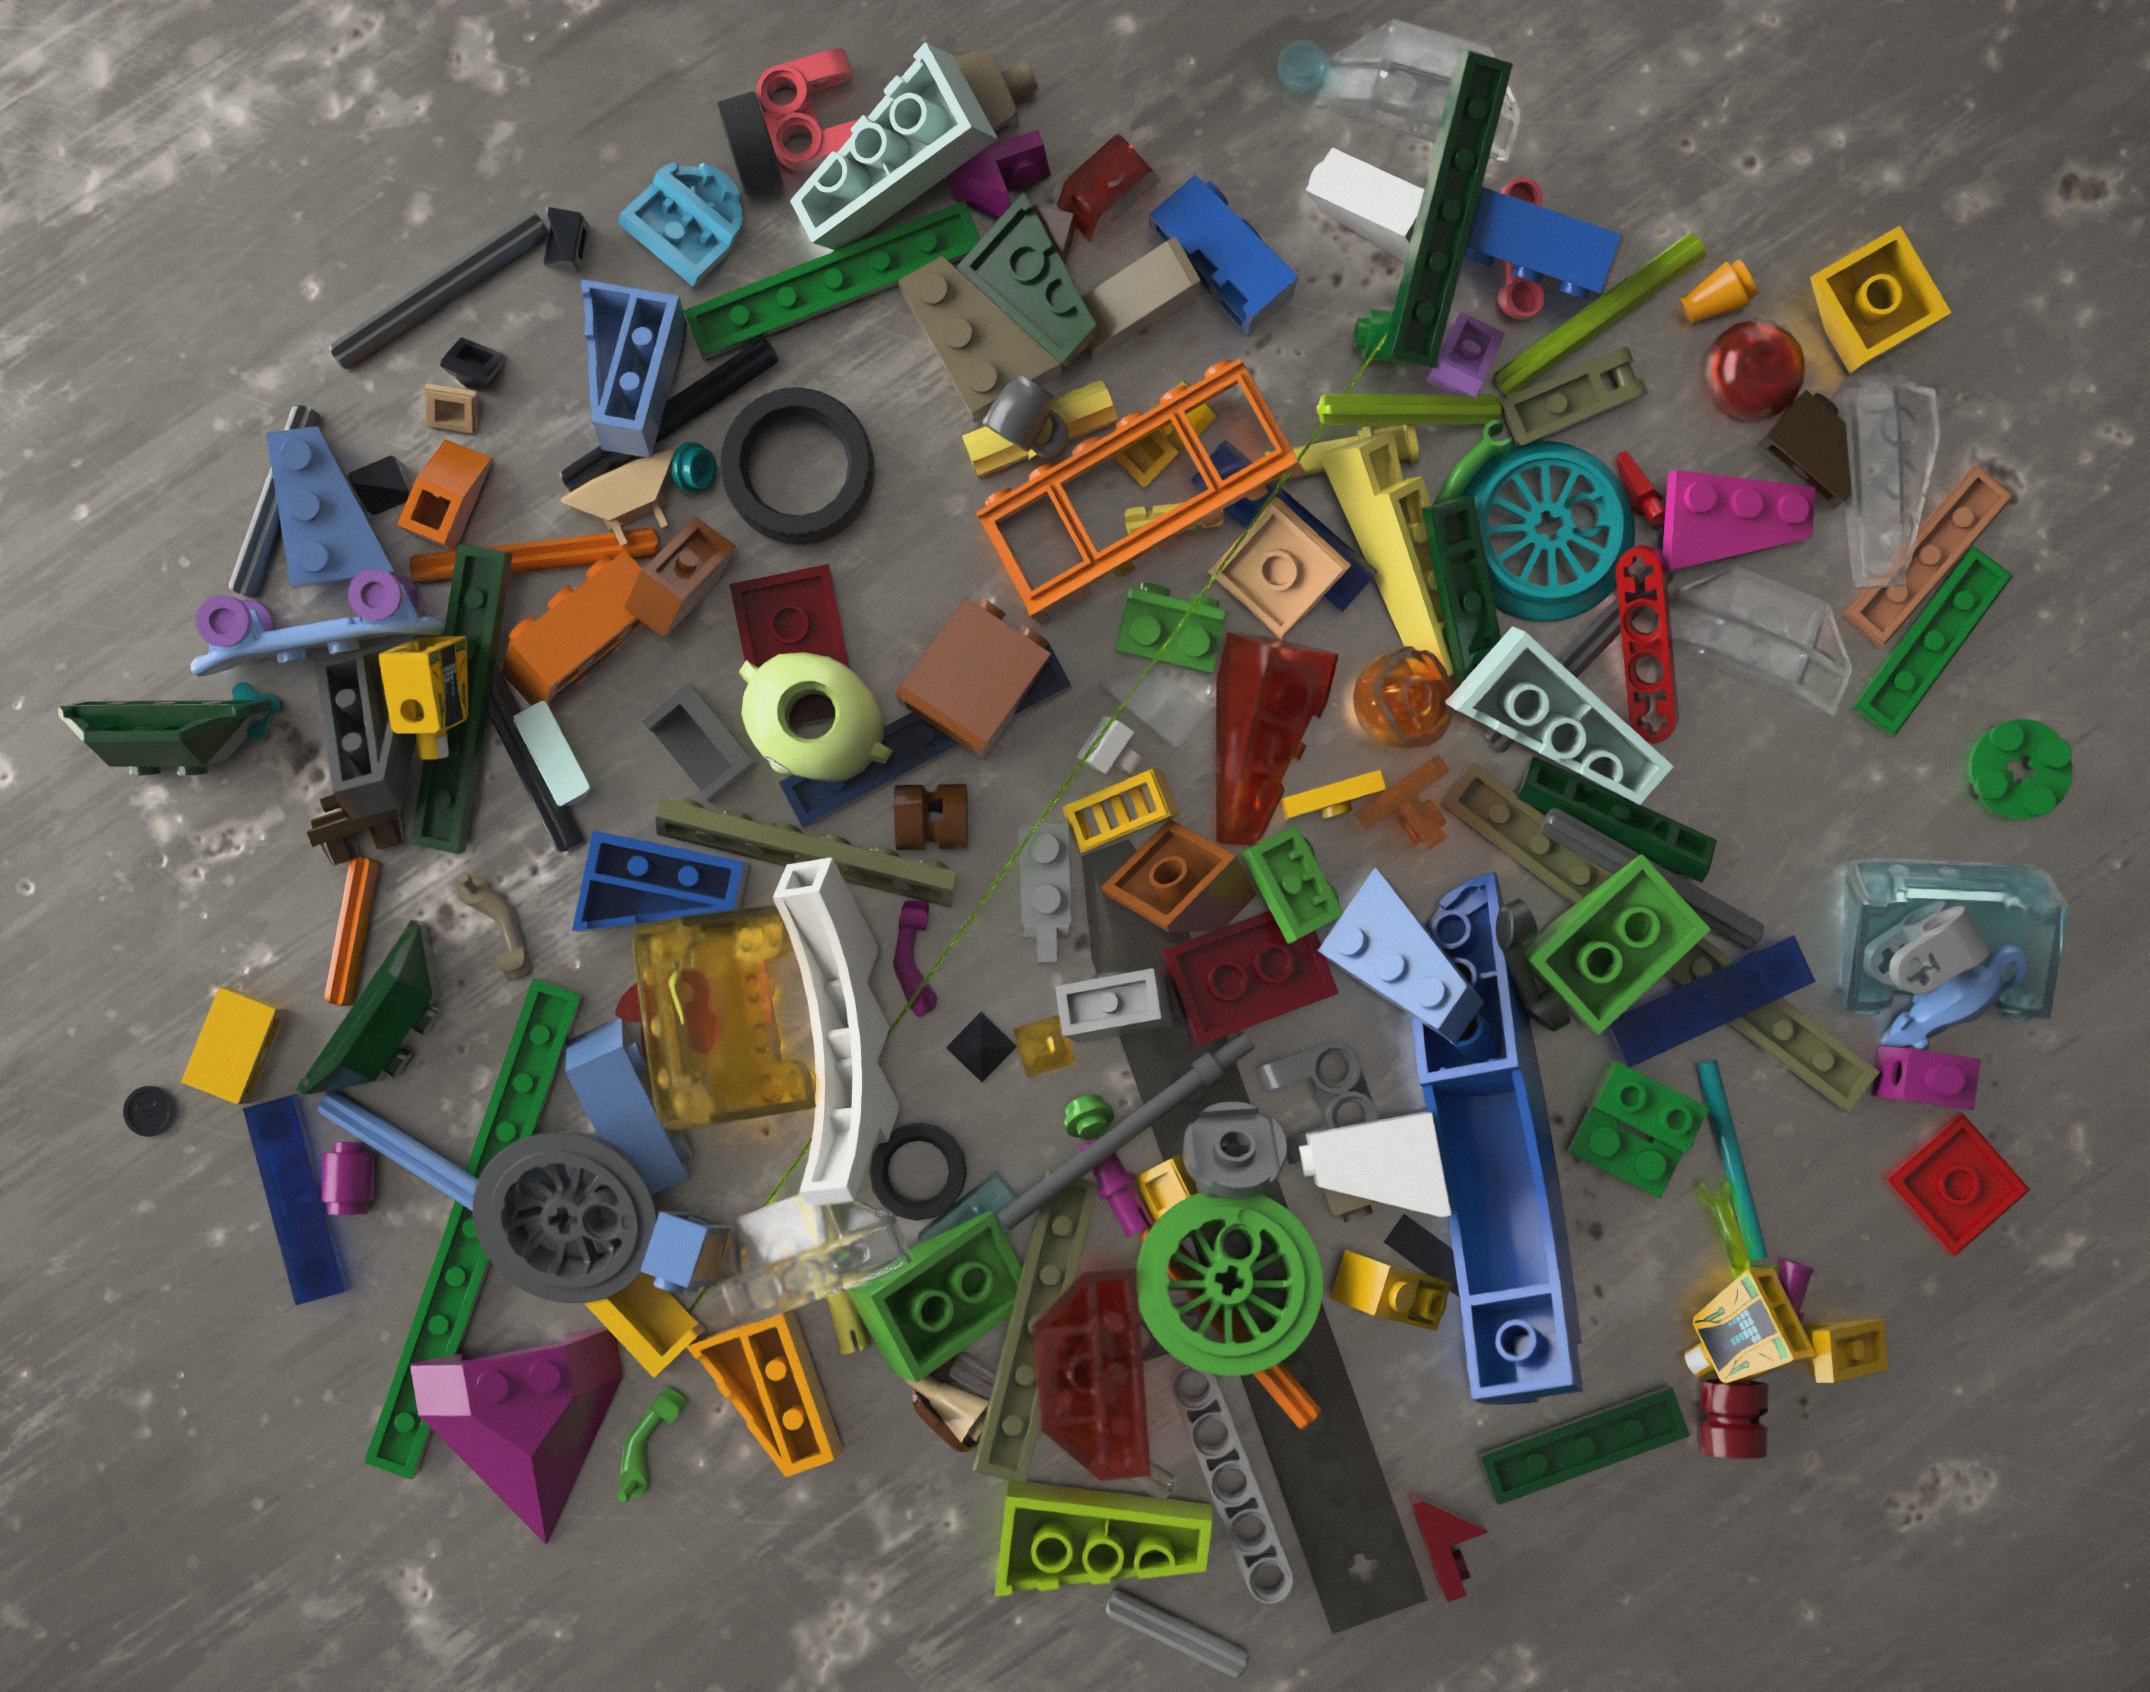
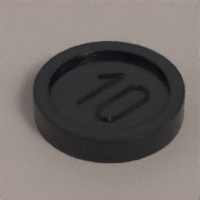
(149, 1111)

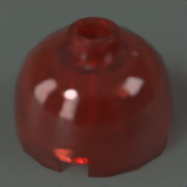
(1754, 370)

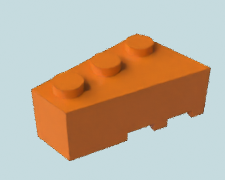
(574, 631)

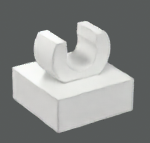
(1110, 748)

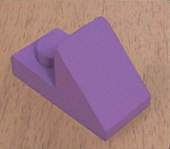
(1466, 356)

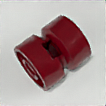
(1734, 1419)

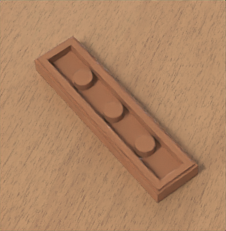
(1938, 547)

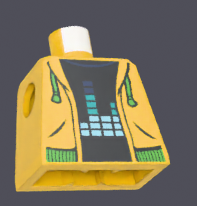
(426, 690)
(1748, 1331)

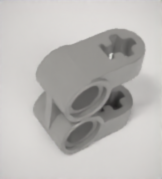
(1928, 940)

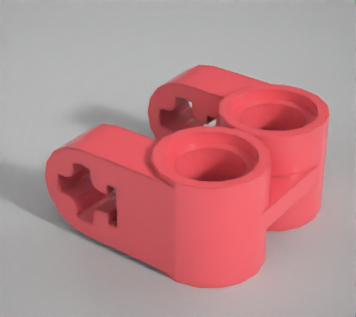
(806, 77)

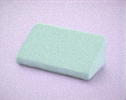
(552, 754)

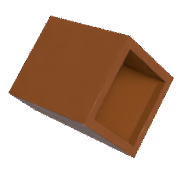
(974, 675)

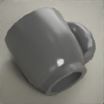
(1021, 415)

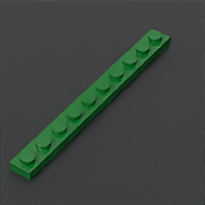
(460, 1260)

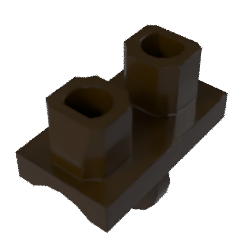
(336, 829)

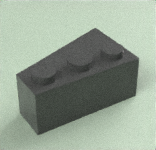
(364, 754)

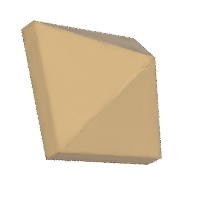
(451, 408)

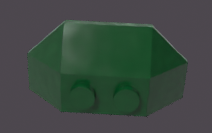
(164, 731)
(383, 1018)

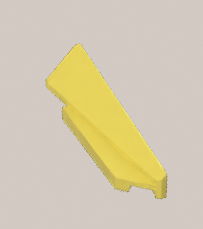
(1392, 536)

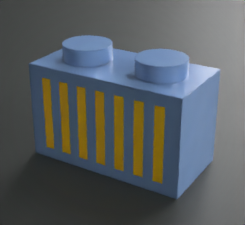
(685, 1251)

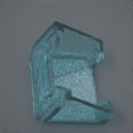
(2003, 899)

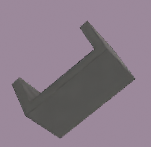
(700, 742)

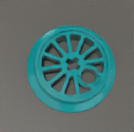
(1612, 516)

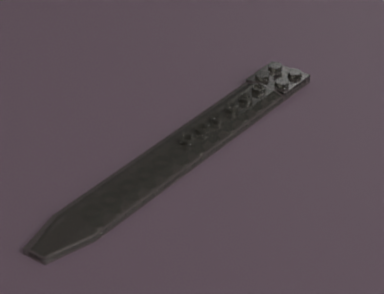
(1331, 1465)

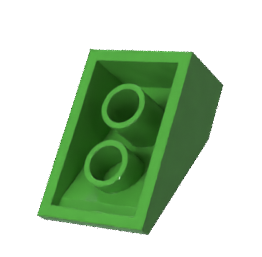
(1615, 943)
(942, 1299)

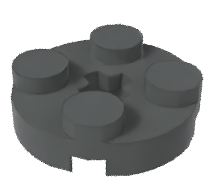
(1230, 1176)

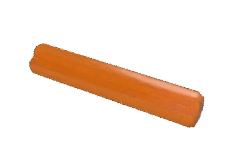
(352, 931)

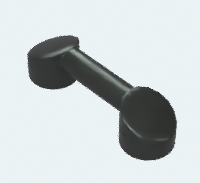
(1513, 926)

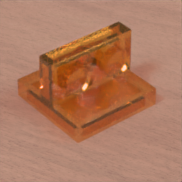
(1418, 819)

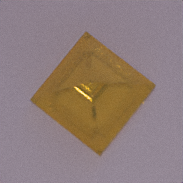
(1043, 1046)

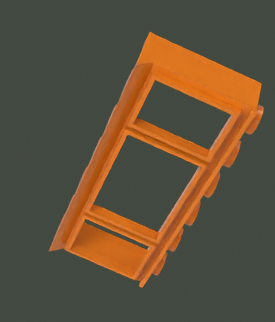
(1162, 531)

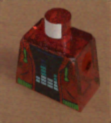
(1106, 186)

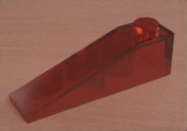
(1262, 710)

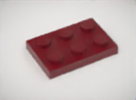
(787, 616)
(1245, 976)

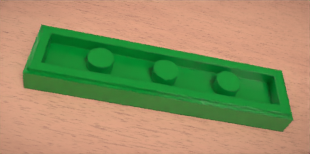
(1932, 641)

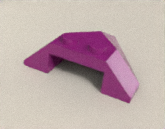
(523, 1416)

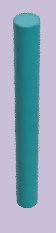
(1732, 1159)

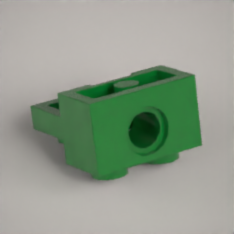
(1648, 1106)

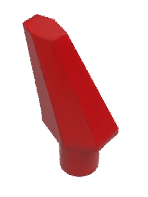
(1641, 492)

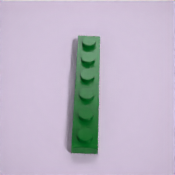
(830, 280)

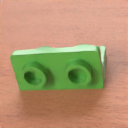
(1153, 616)
(1292, 884)

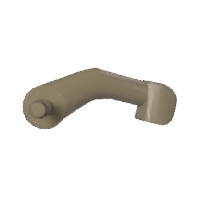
(482, 897)

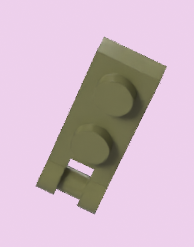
(1571, 398)

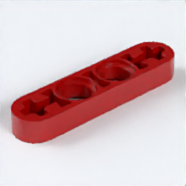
(1654, 644)

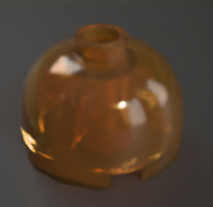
(1403, 698)

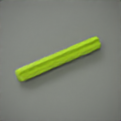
(1408, 409)

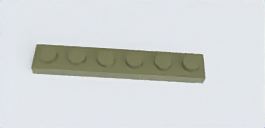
(786, 844)
(1047, 1272)

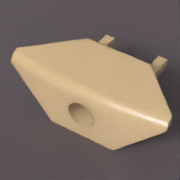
(625, 493)

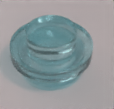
(1302, 65)

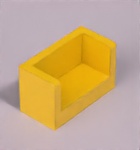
(234, 1045)
(648, 1323)

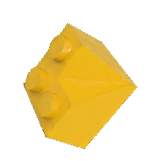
(1877, 299)

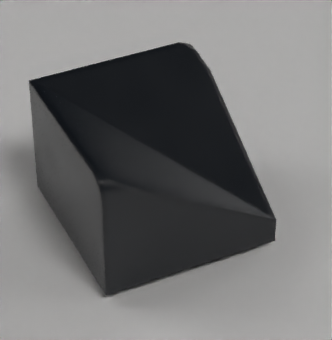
(566, 239)
(381, 484)

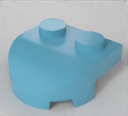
(687, 218)

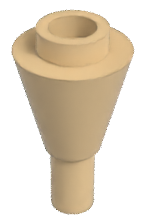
(958, 1408)

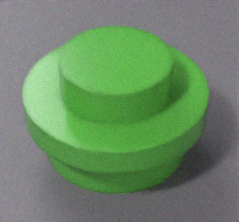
(1088, 1117)

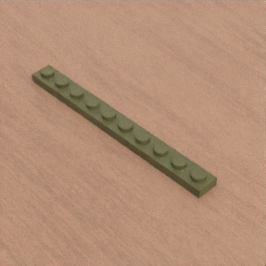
(1774, 1027)

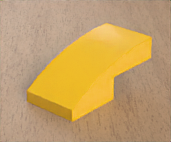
(1159, 450)

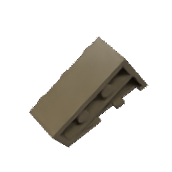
(973, 336)

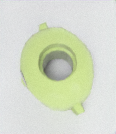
(838, 754)

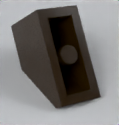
(1813, 446)

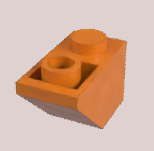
(445, 495)

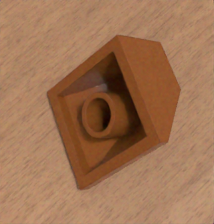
(1182, 882)

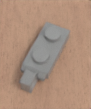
(1045, 886)

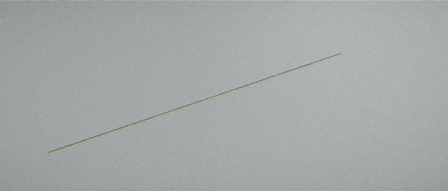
(1079, 765)

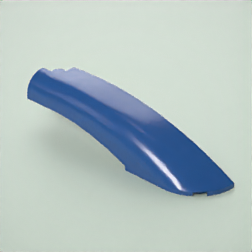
(1499, 1171)

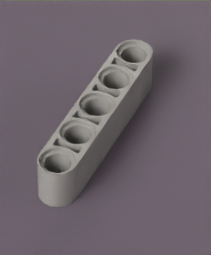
(1240, 1504)

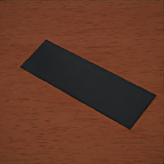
(1424, 1250)

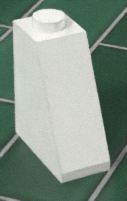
(1366, 201)
(1381, 1161)

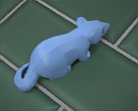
(1957, 1000)

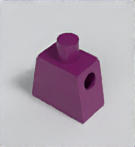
(1926, 1077)

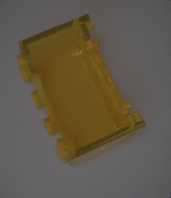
(715, 1020)

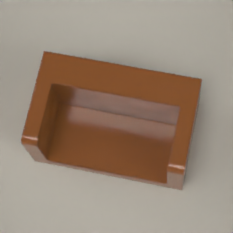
(679, 577)

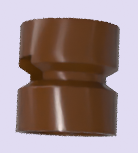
(913, 822)

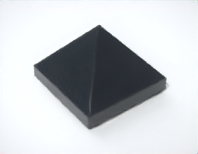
(472, 363)
(981, 1047)

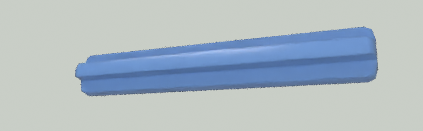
(399, 1147)

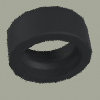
(749, 142)
(923, 1209)

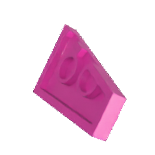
(1730, 516)

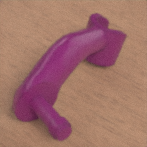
(912, 918)

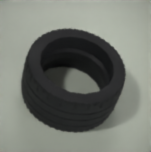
(782, 406)

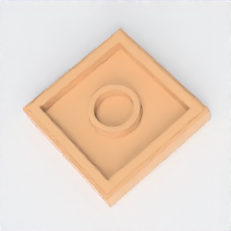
(1280, 568)

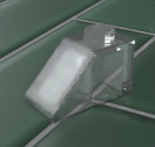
(1163, 701)

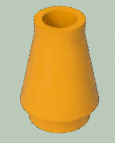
(1721, 292)

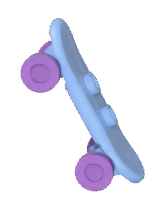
(246, 628)

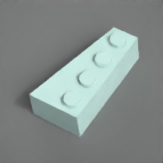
(896, 153)
(1546, 708)

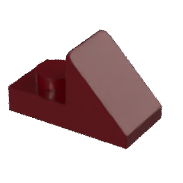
(1440, 1530)

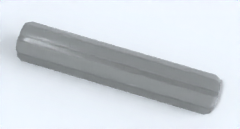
(1177, 1633)

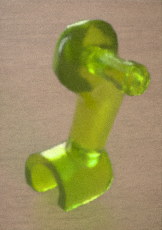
(1729, 1229)

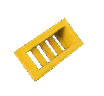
(1160, 793)

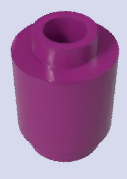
(347, 1179)

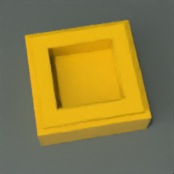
(1165, 1186)

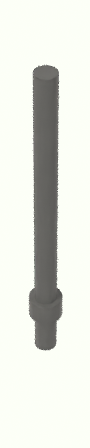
(1206, 1071)

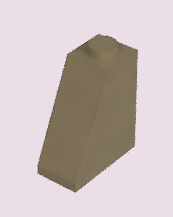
(1142, 295)

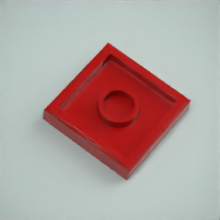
(1956, 1184)

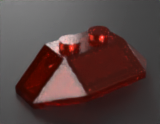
(1095, 1374)

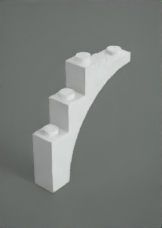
(847, 1028)

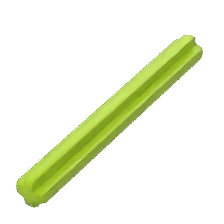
(1600, 314)

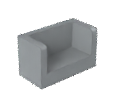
(1115, 1005)

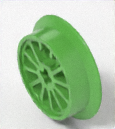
(1254, 1219)

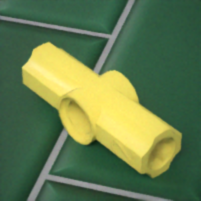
(1081, 409)

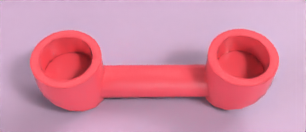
(1521, 296)

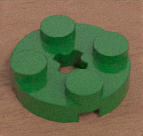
(2046, 756)

